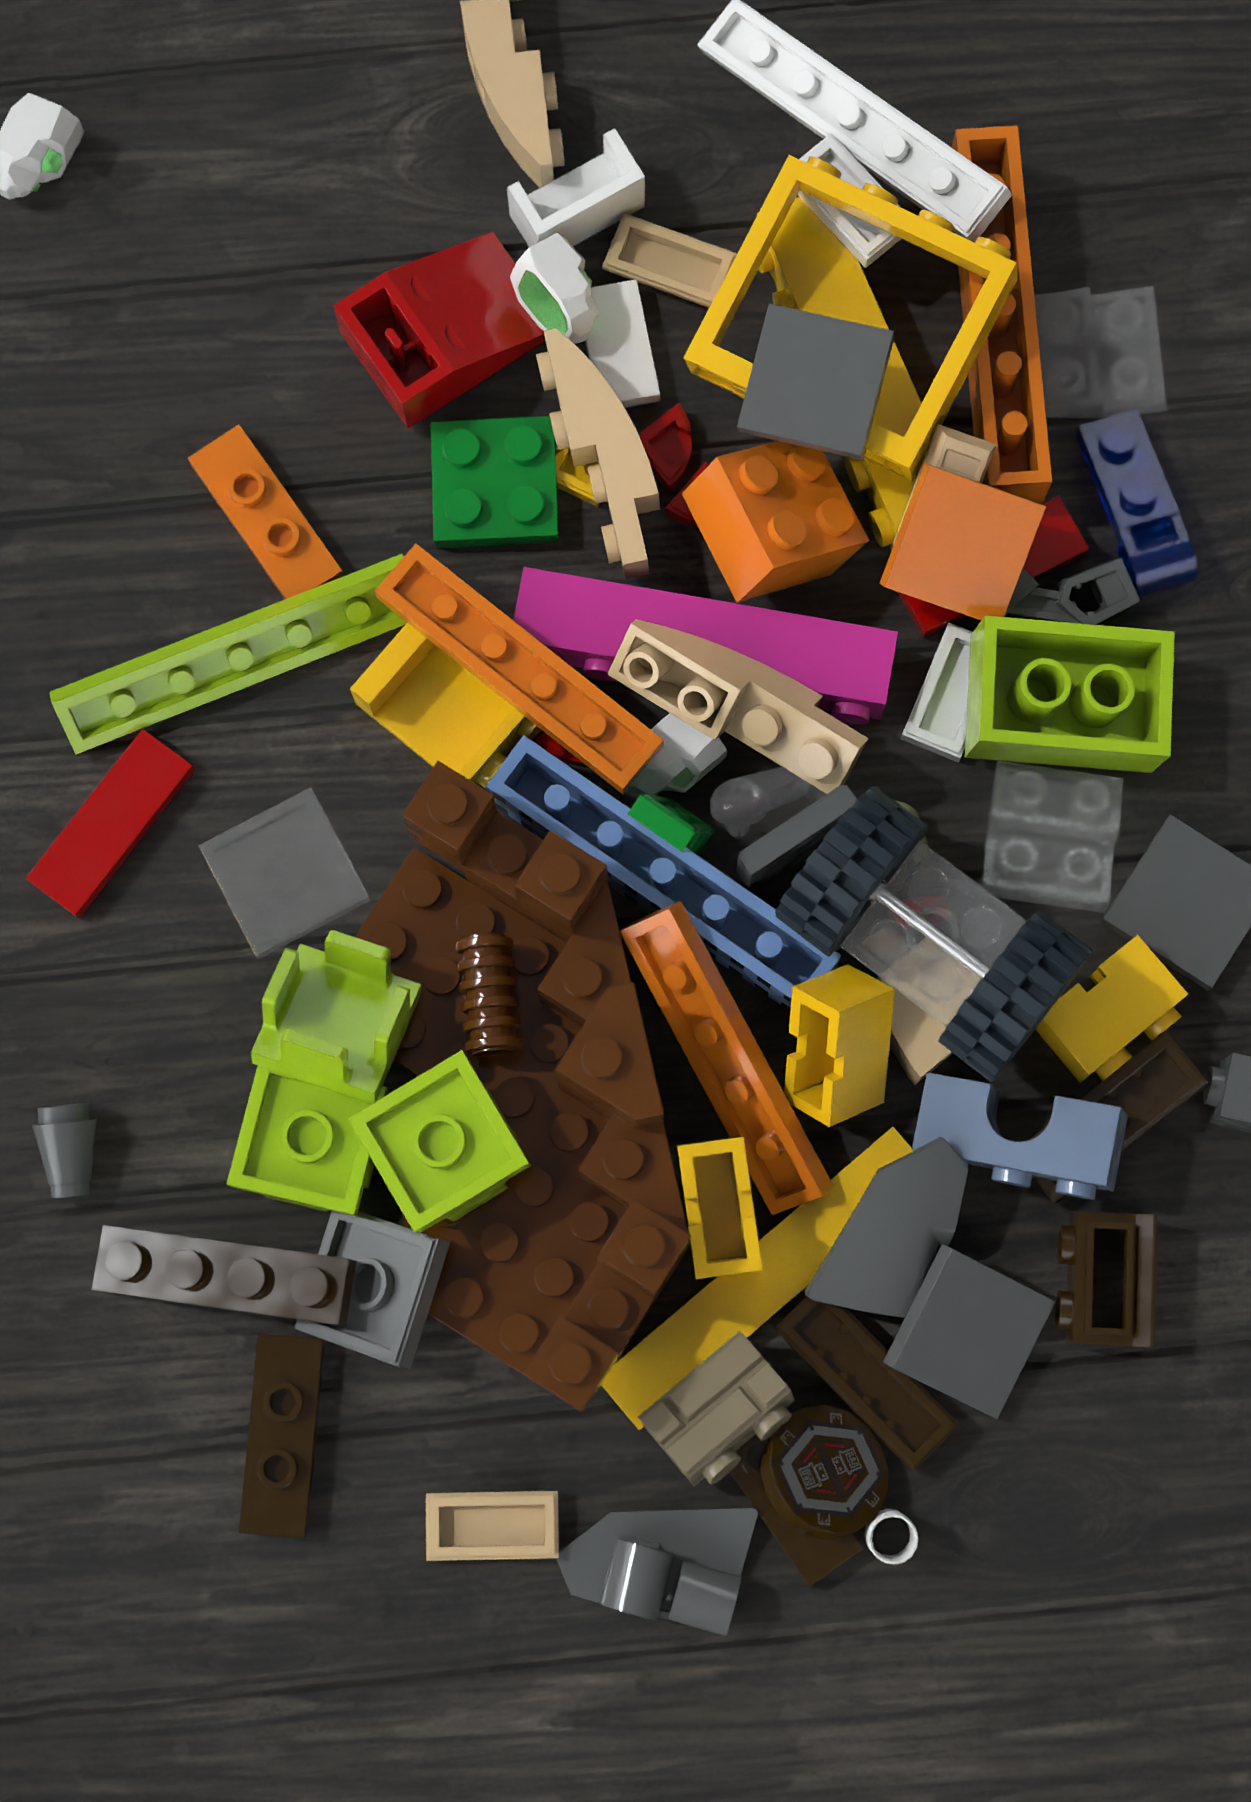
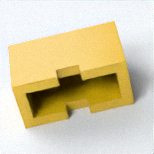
(1129, 997)
(841, 1044)
(719, 1207)

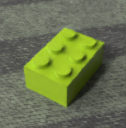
(1069, 694)

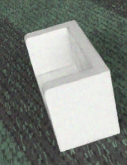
(583, 198)

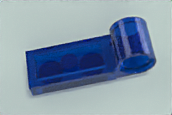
(1138, 502)

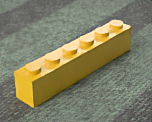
(826, 279)

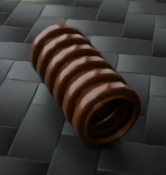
(488, 995)

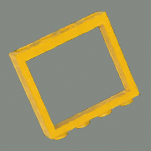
(878, 208)

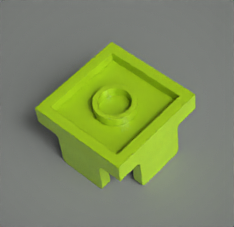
(335, 1016)
(441, 1143)
(301, 1145)

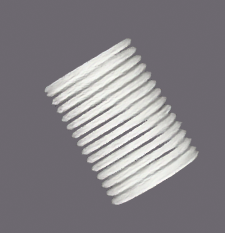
(910, 1548)

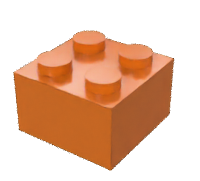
(774, 518)

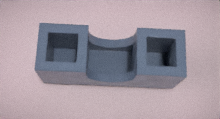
(1075, 1149)

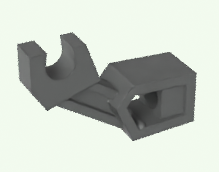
(1108, 584)

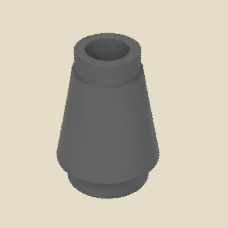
(66, 1147)

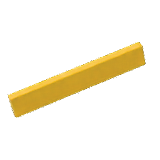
(747, 1299)

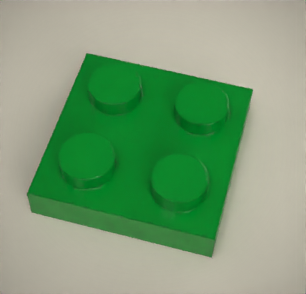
(494, 482)

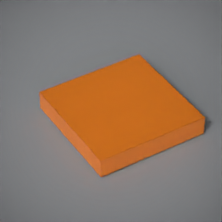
(962, 544)

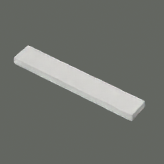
(865, 124)

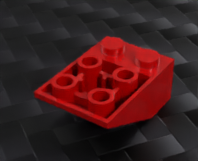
(438, 326)

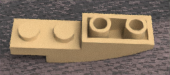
(513, 86)
(601, 432)
(737, 695)

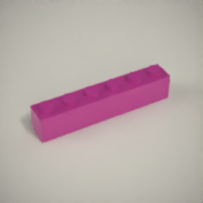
(589, 618)

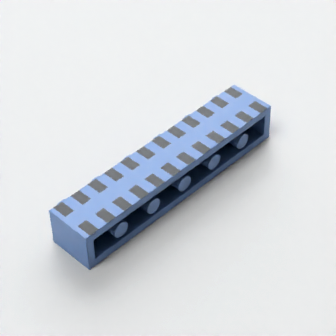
(654, 874)

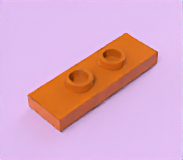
(264, 514)

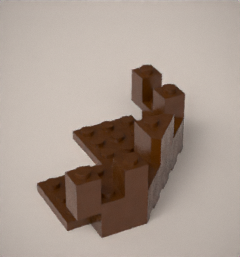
(596, 1226)

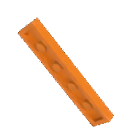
(519, 668)
(726, 1057)

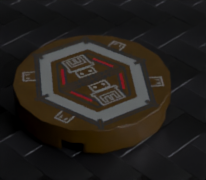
(825, 1472)

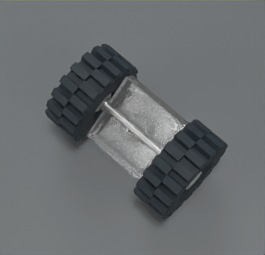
(931, 932)

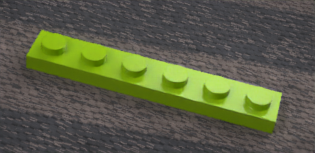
(225, 658)

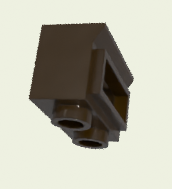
(1074, 1306)

